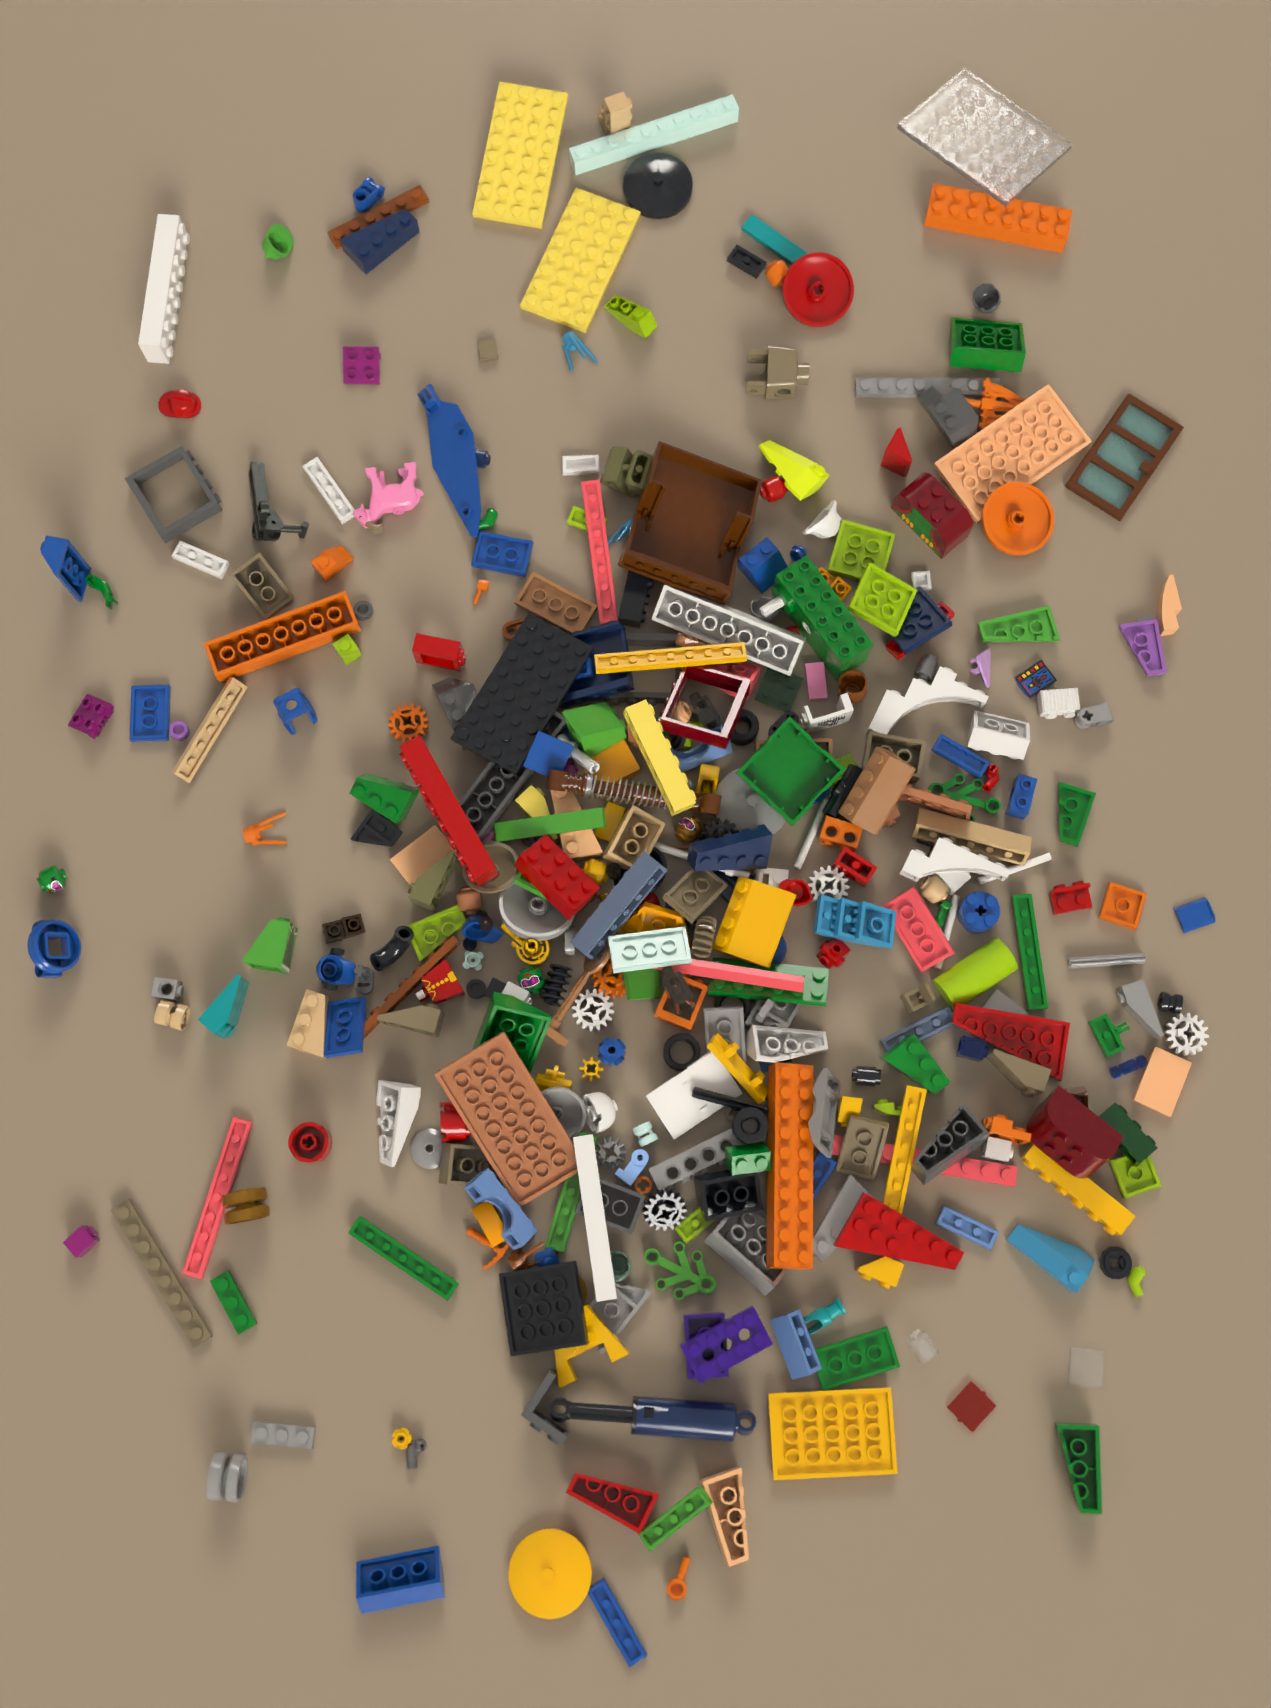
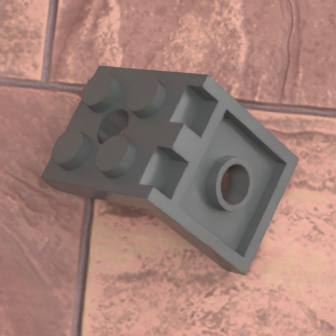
(540, 1421)

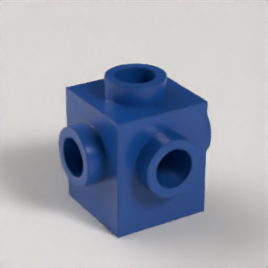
(615, 1058)

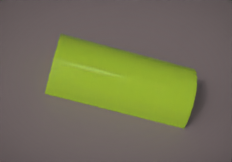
(976, 973)

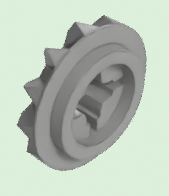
(619, 1149)

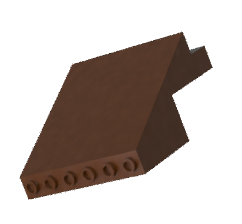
(690, 523)

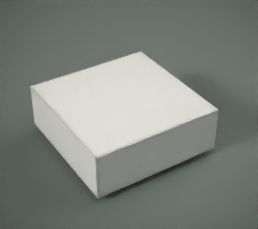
(922, 579)

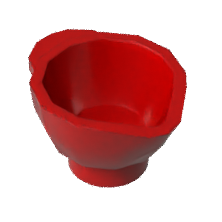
(798, 887)

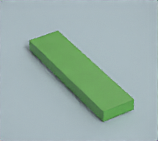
(675, 1518)

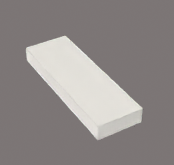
(200, 559)

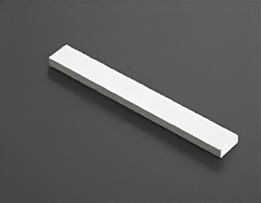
(594, 1218)

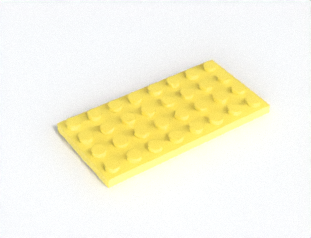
(520, 155)
(580, 260)

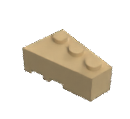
(616, 113)
(310, 1025)

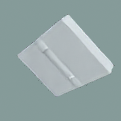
(674, 1098)

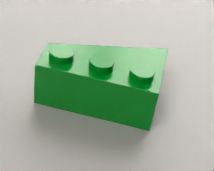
(385, 796)
(916, 1063)

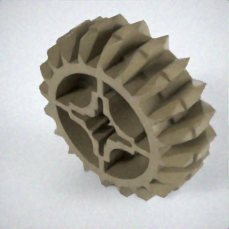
(703, 938)

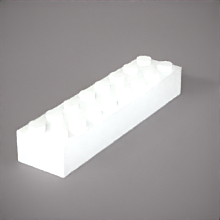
(163, 289)
(724, 625)

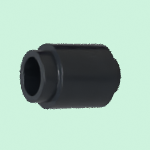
(866, 1076)

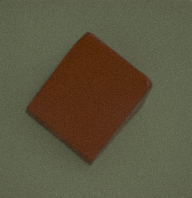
(1079, 1093)

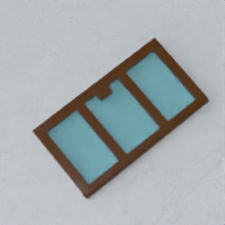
(1124, 457)

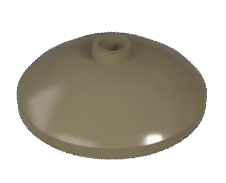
(504, 861)

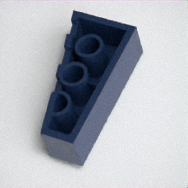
(380, 240)

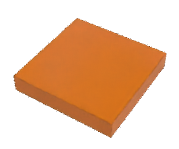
(1122, 905)

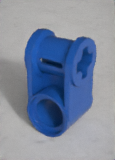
(369, 193)

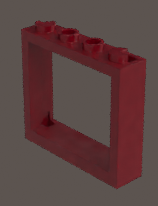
(710, 677)

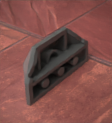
(950, 413)
(455, 699)

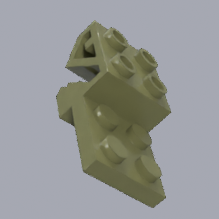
(626, 470)

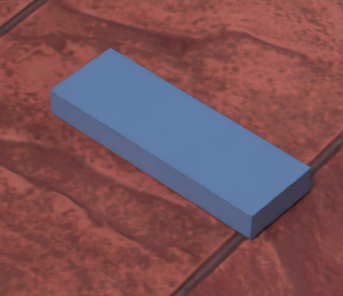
(966, 1227)

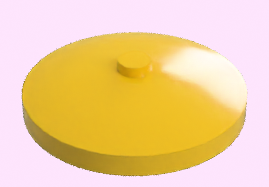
(550, 1573)

